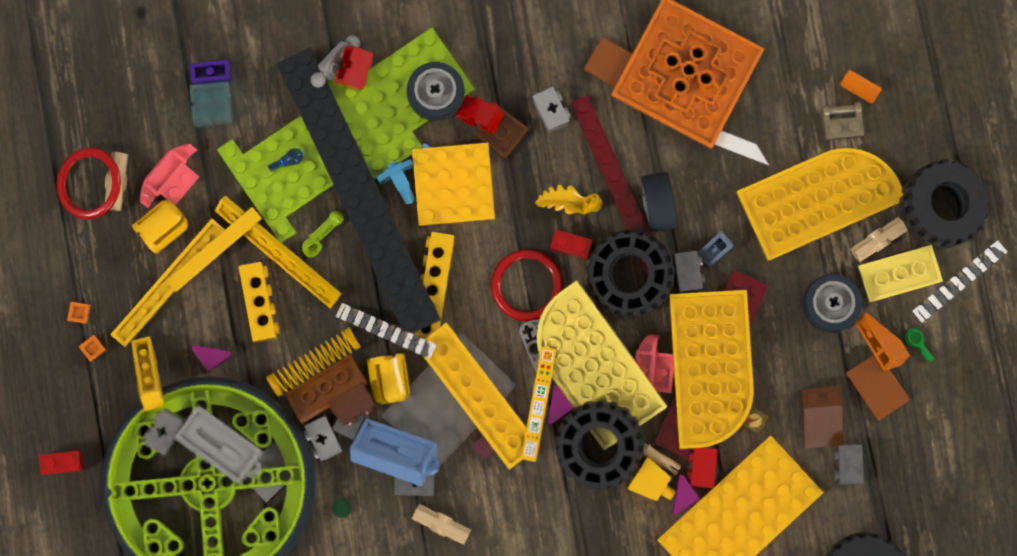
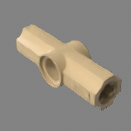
(121, 160)
(878, 239)
(441, 524)

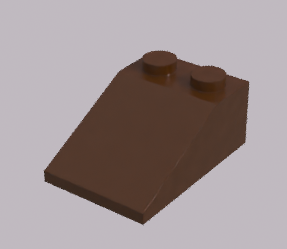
(352, 404)
(822, 416)

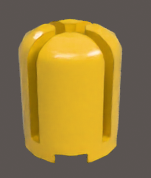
(161, 225)
(389, 379)

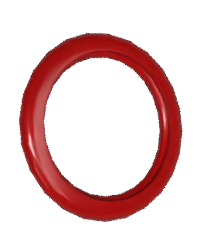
(62, 176)
(505, 263)

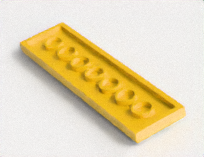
(477, 395)

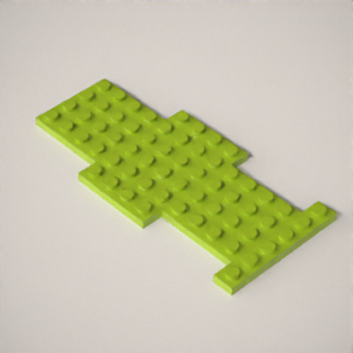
(376, 117)

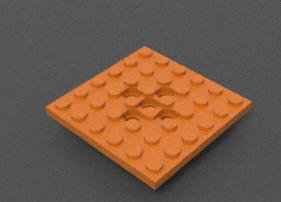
(650, 81)

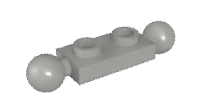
(332, 62)

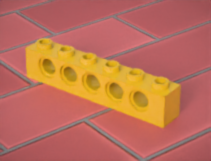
(446, 243)

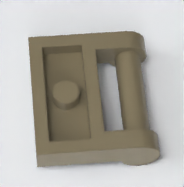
(844, 127)

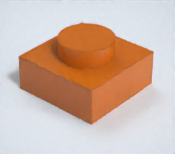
(78, 312)
(92, 348)

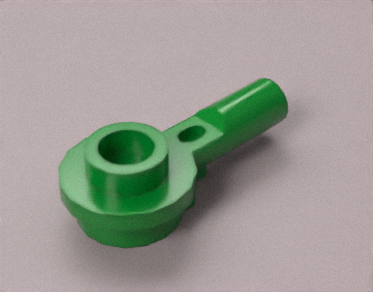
(915, 338)

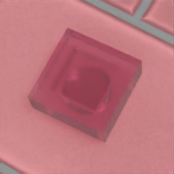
(483, 448)

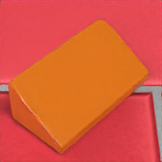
(860, 86)

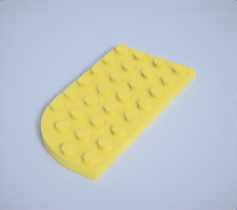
(593, 360)

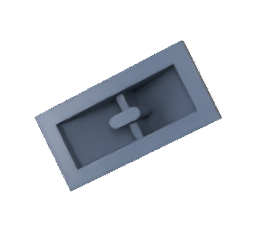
(715, 249)

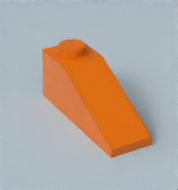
(884, 344)

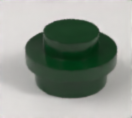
(341, 508)

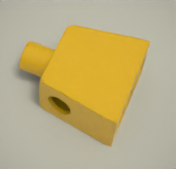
(651, 482)

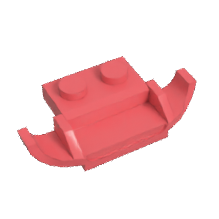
(169, 176)
(655, 365)

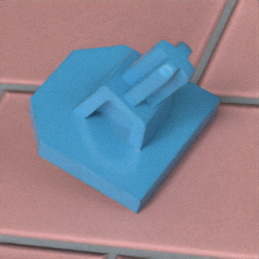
(396, 174)

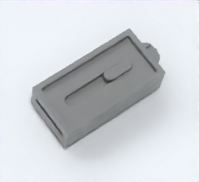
(220, 445)

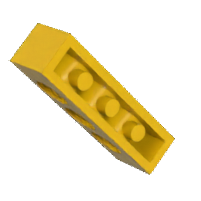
(248, 274)
(147, 373)

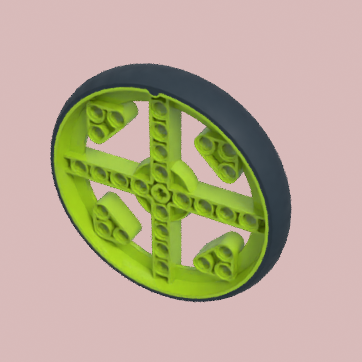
(251, 403)

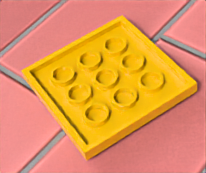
(453, 184)

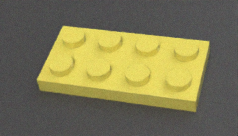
(900, 273)

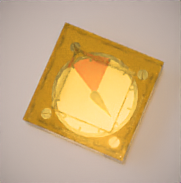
(755, 420)

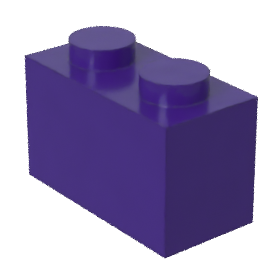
(211, 72)

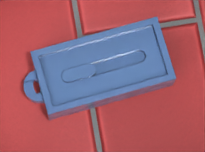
(395, 452)

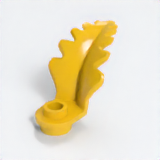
(569, 200)

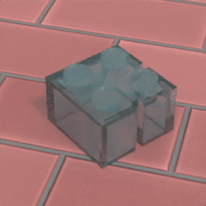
(213, 104)

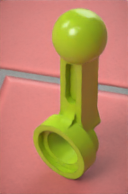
(335, 218)

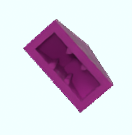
(211, 357)
(559, 405)
(684, 495)

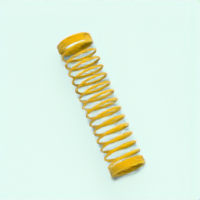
(274, 382)

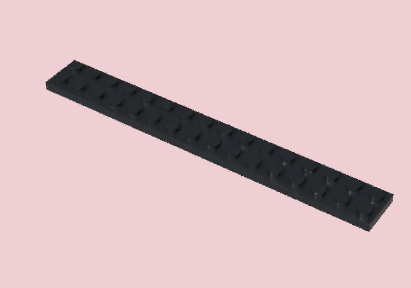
(359, 194)

